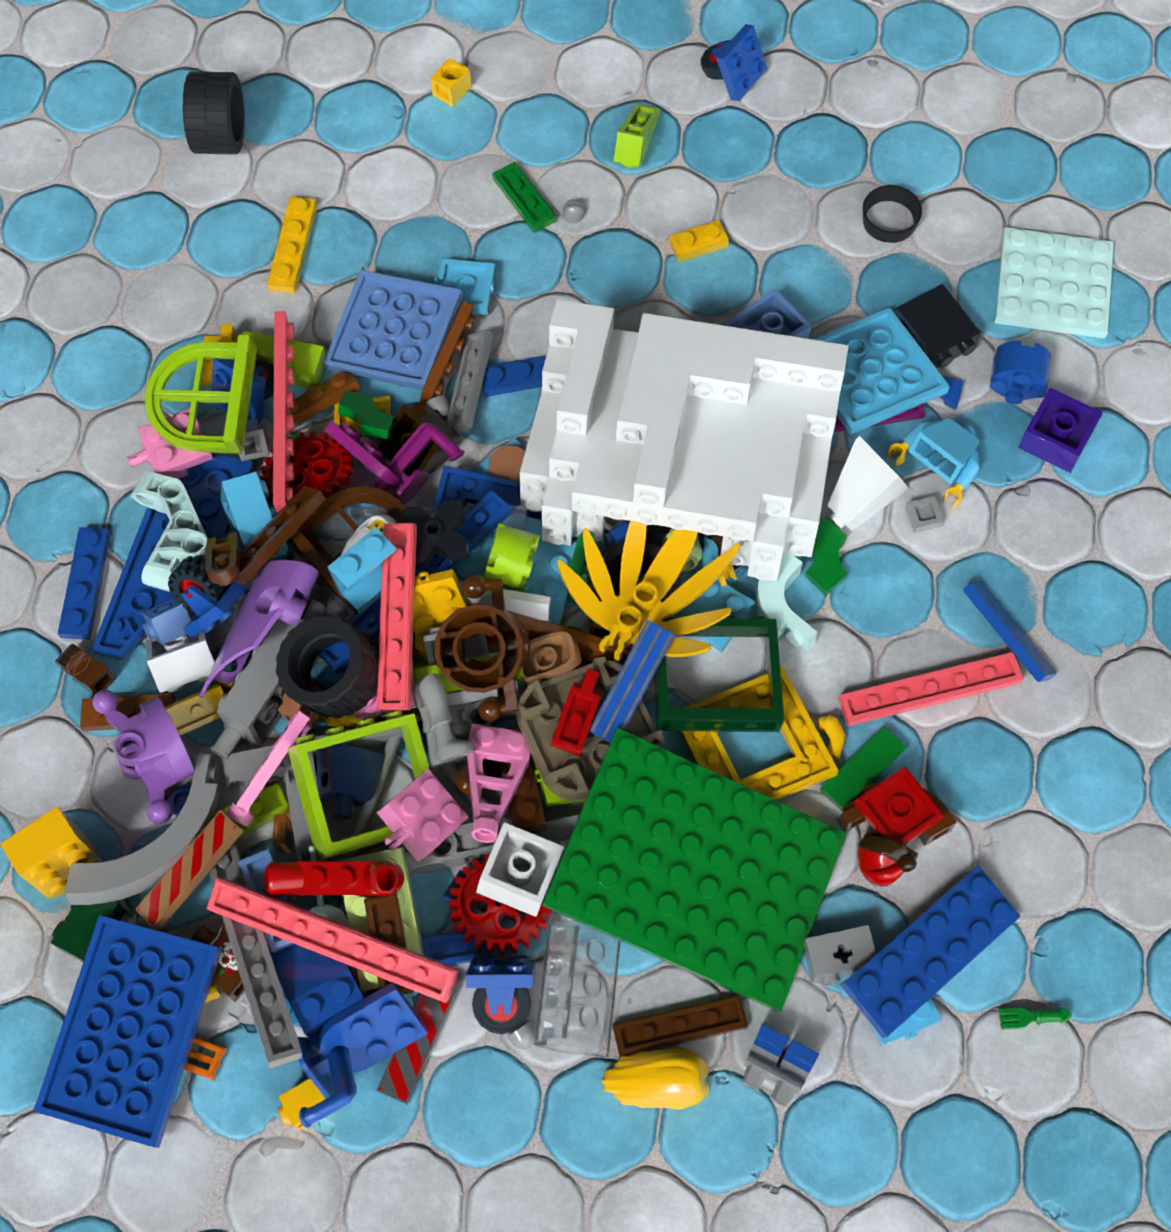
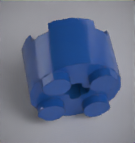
(1020, 371)

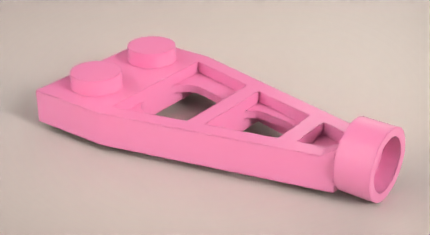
(296, 728)
(495, 745)

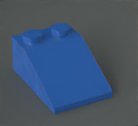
(315, 986)

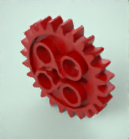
(317, 464)
(485, 926)

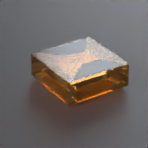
(282, 833)

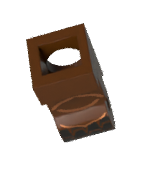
(85, 669)

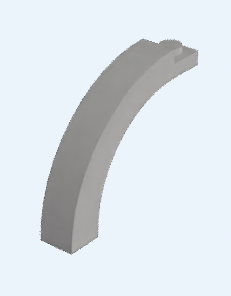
(144, 868)

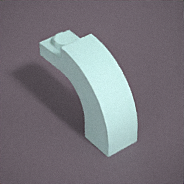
(772, 604)

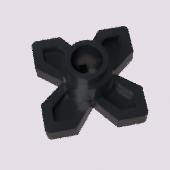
(437, 534)

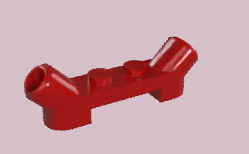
(333, 878)

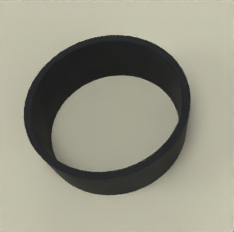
(894, 194)

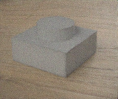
(924, 514)

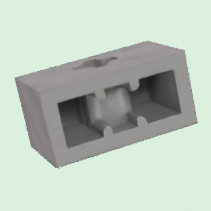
(821, 950)

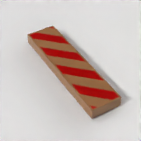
(189, 870)

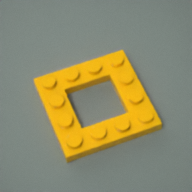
(811, 758)

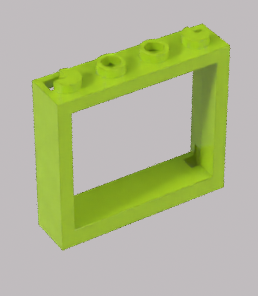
(308, 789)

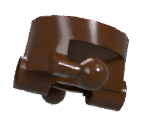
(488, 620)

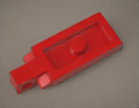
(577, 715)

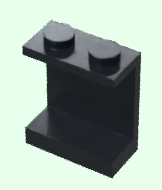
(940, 325)

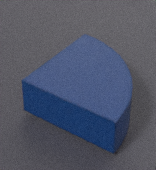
(952, 397)

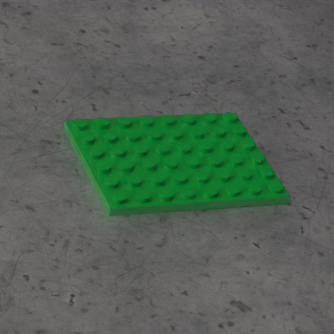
(695, 870)

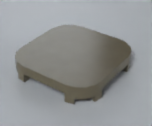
(539, 714)

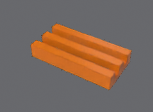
(214, 1063)

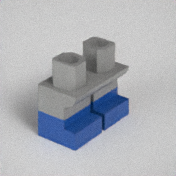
(791, 1072)

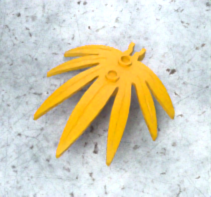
(641, 602)

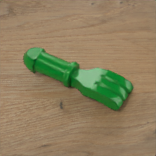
(1020, 1018)

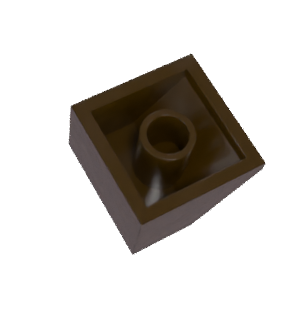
(405, 424)

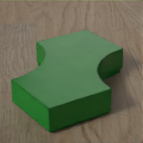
(365, 414)
(826, 568)

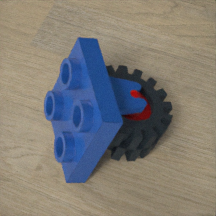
(205, 598)

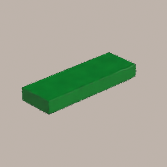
(524, 197)
(863, 768)

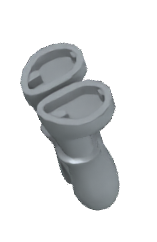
(437, 722)

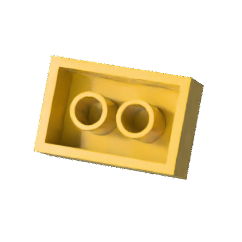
(46, 850)

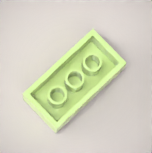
(357, 913)

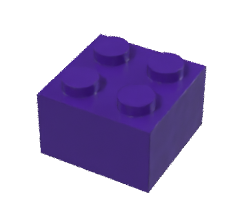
(1060, 430)

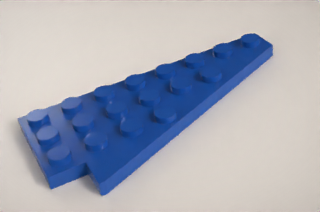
(124, 619)

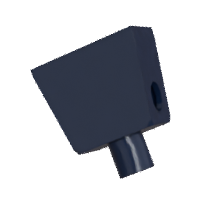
(347, 776)

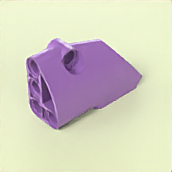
(276, 593)

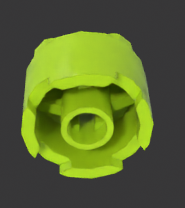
(511, 556)

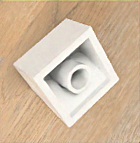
(180, 661)

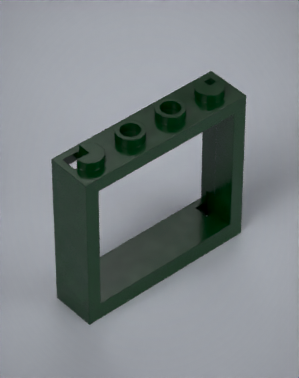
(726, 718)

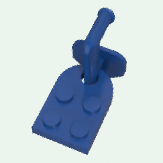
(354, 1043)

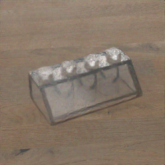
(577, 989)

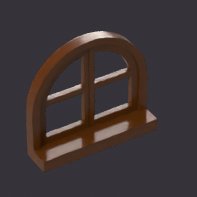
(335, 503)

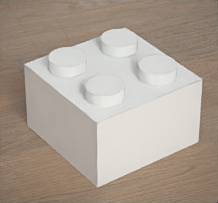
(519, 869)

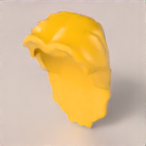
(659, 1079)

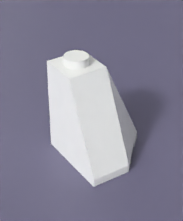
(863, 487)

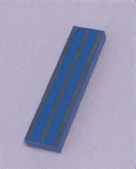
(632, 680)

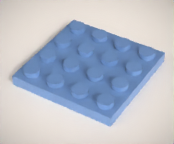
(393, 329)

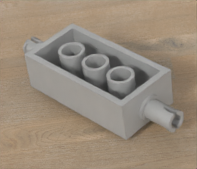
(254, 700)

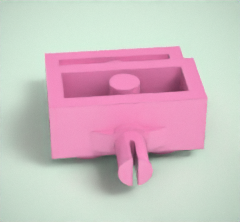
(164, 456)
(422, 816)

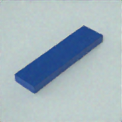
(1009, 631)

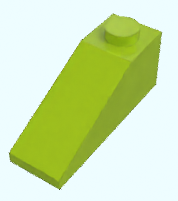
(635, 135)
(308, 359)

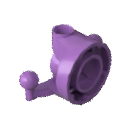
(150, 747)

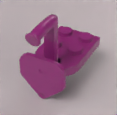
(394, 473)

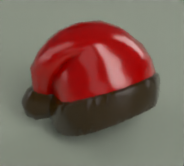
(883, 859)

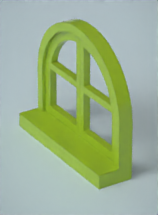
(238, 398)

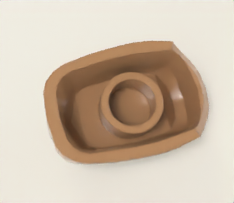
(551, 657)

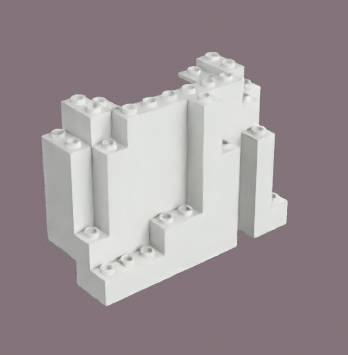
(683, 432)

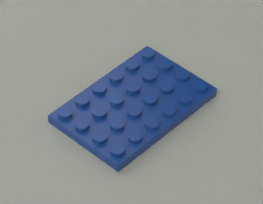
(128, 1031)

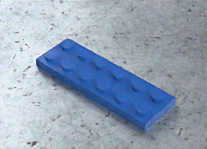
(930, 951)

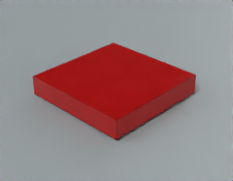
(899, 808)

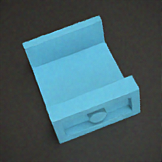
(359, 570)

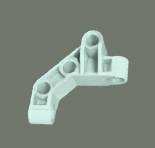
(183, 534)

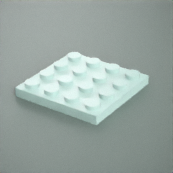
(1054, 282)

